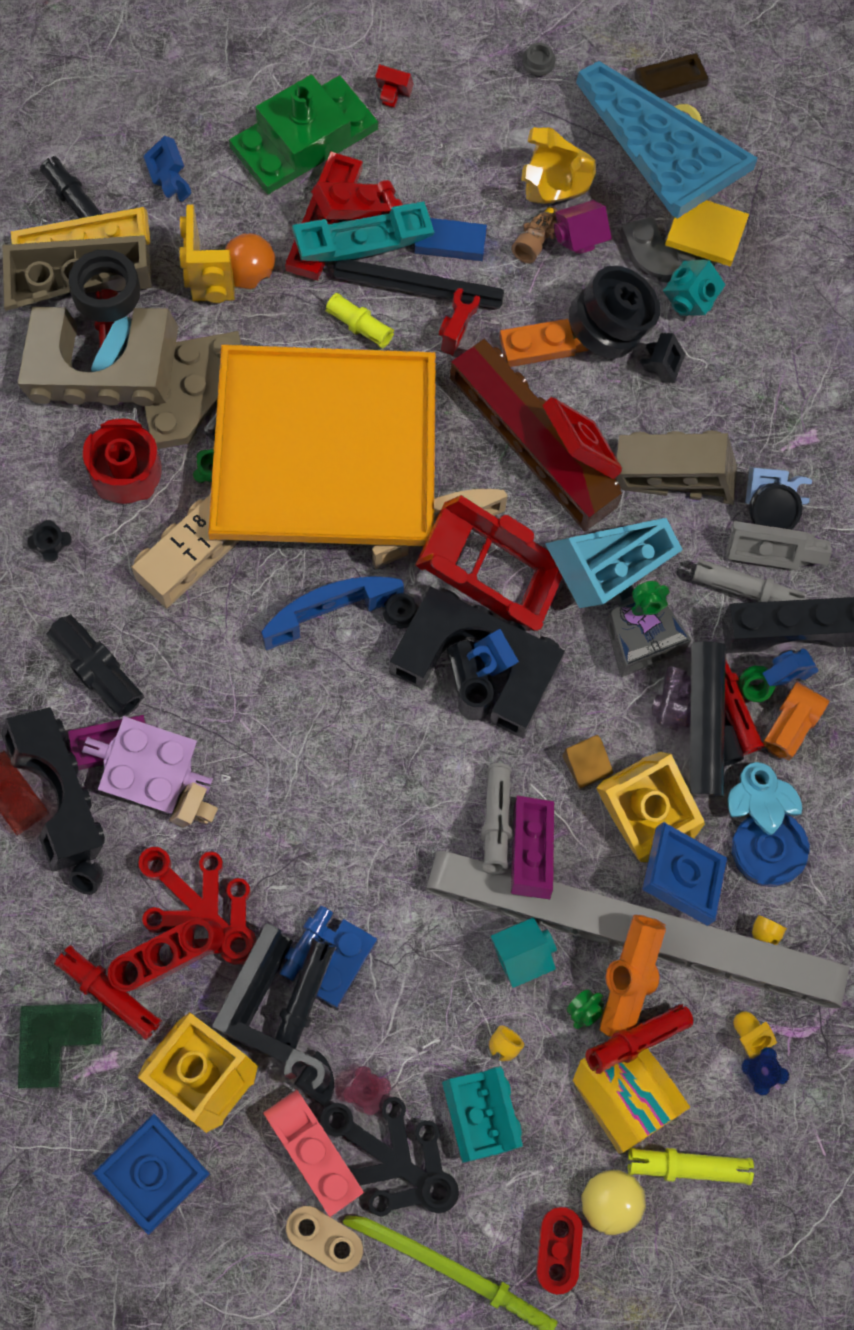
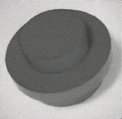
(538, 59)

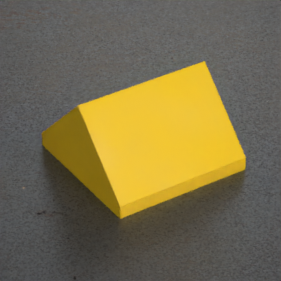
(709, 232)

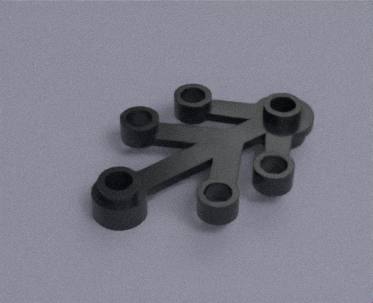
(396, 1160)

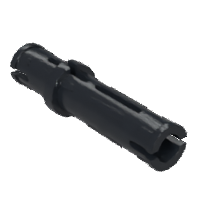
(68, 188)
(296, 1014)

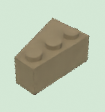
(678, 463)

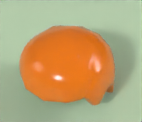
(250, 259)

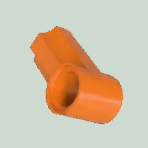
(798, 714)

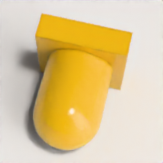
(753, 1034)

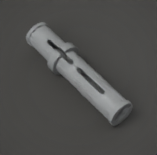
(743, 584)
(496, 831)

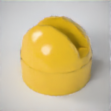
(767, 930)
(506, 1043)

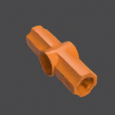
(632, 975)

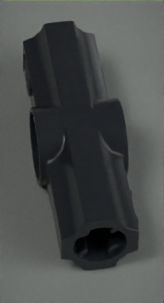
(95, 665)

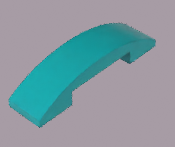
(363, 236)

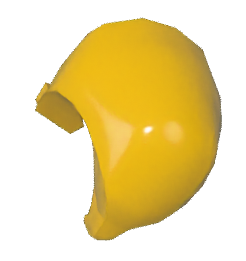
(556, 168)

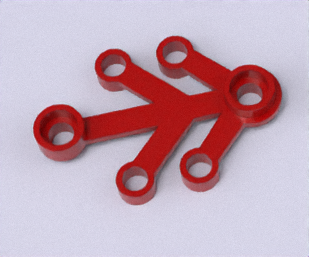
(201, 907)

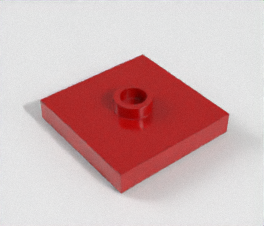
(582, 438)

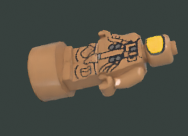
(529, 244)

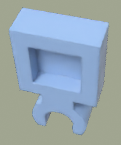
(763, 476)

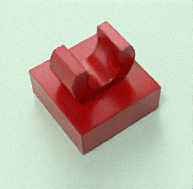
(392, 84)

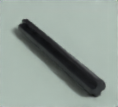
(417, 282)

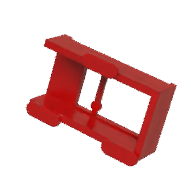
(448, 539)

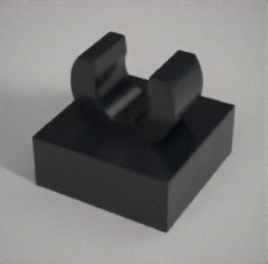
(666, 357)

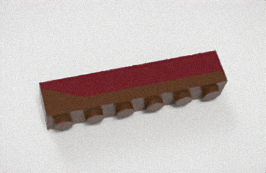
(522, 422)

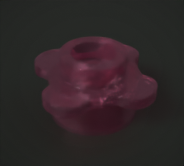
(363, 1079)

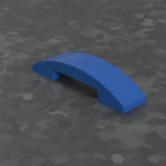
(285, 624)

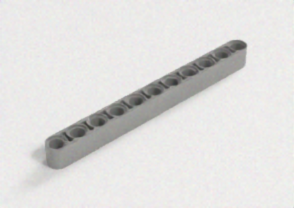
(609, 920)

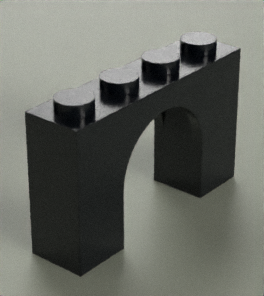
(447, 620)

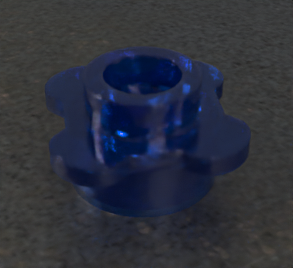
(753, 1070)

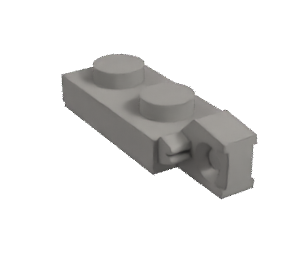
(776, 546)

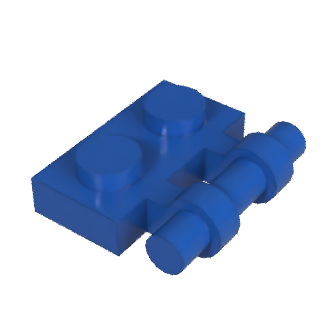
(347, 960)

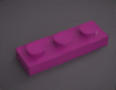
(533, 848)

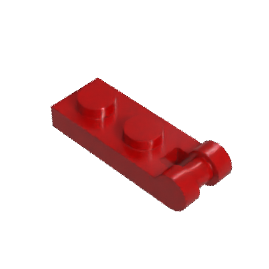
(355, 200)

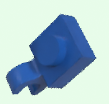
(164, 167)
(790, 667)

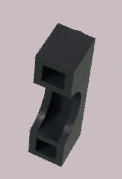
(767, 624)
(38, 745)

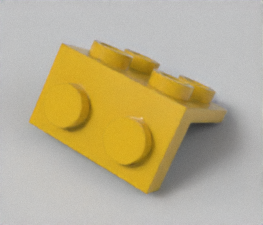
(204, 271)

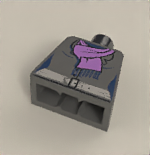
(643, 638)

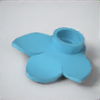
(764, 802)

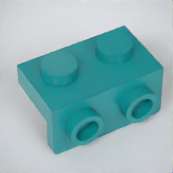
(482, 1114)

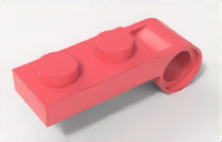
(313, 1153)

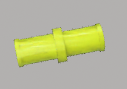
(359, 320)

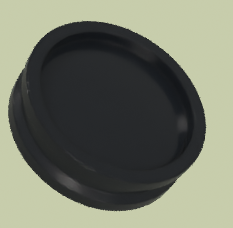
(776, 506)

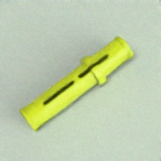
(690, 1166)

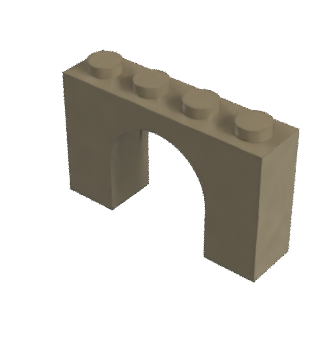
(136, 377)

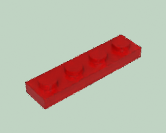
(336, 170)

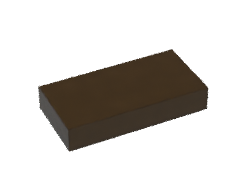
(673, 76)

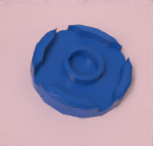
(770, 858)

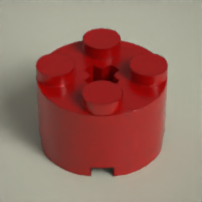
(122, 461)

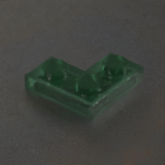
(46, 1032)

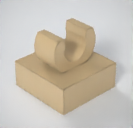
(192, 807)

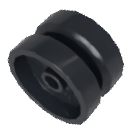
(614, 312)

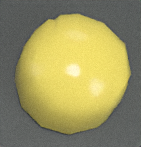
(613, 1202)

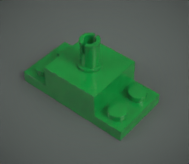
(300, 130)

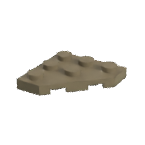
(191, 390)

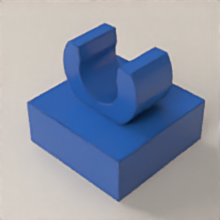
(494, 653)

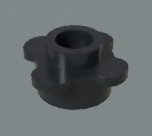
(44, 531)

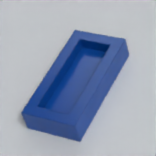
(454, 240)

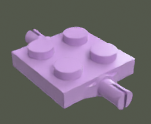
(146, 765)

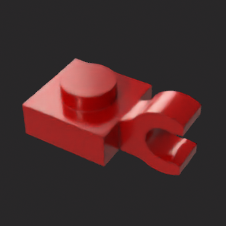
(454, 328)

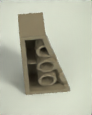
(42, 269)

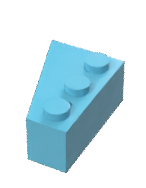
(613, 559)

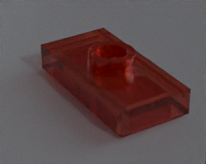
(17, 800)

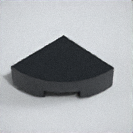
(308, 1075)

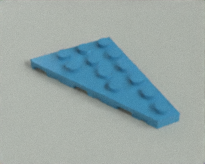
(670, 149)

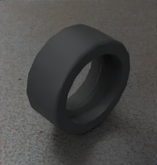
(104, 262)

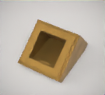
(588, 761)

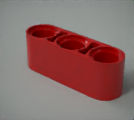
(147, 956)

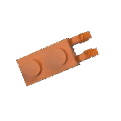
(539, 342)

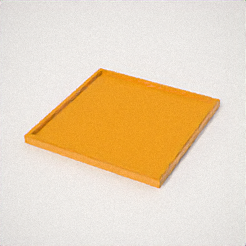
(324, 446)

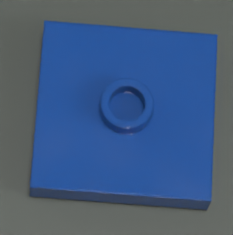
(685, 874)
(151, 1174)

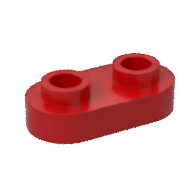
(557, 1250)

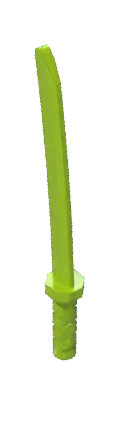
(495, 1293)

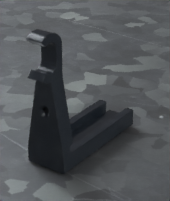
(246, 998)

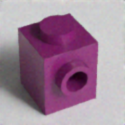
(582, 226)

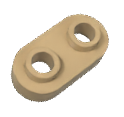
(324, 1238)

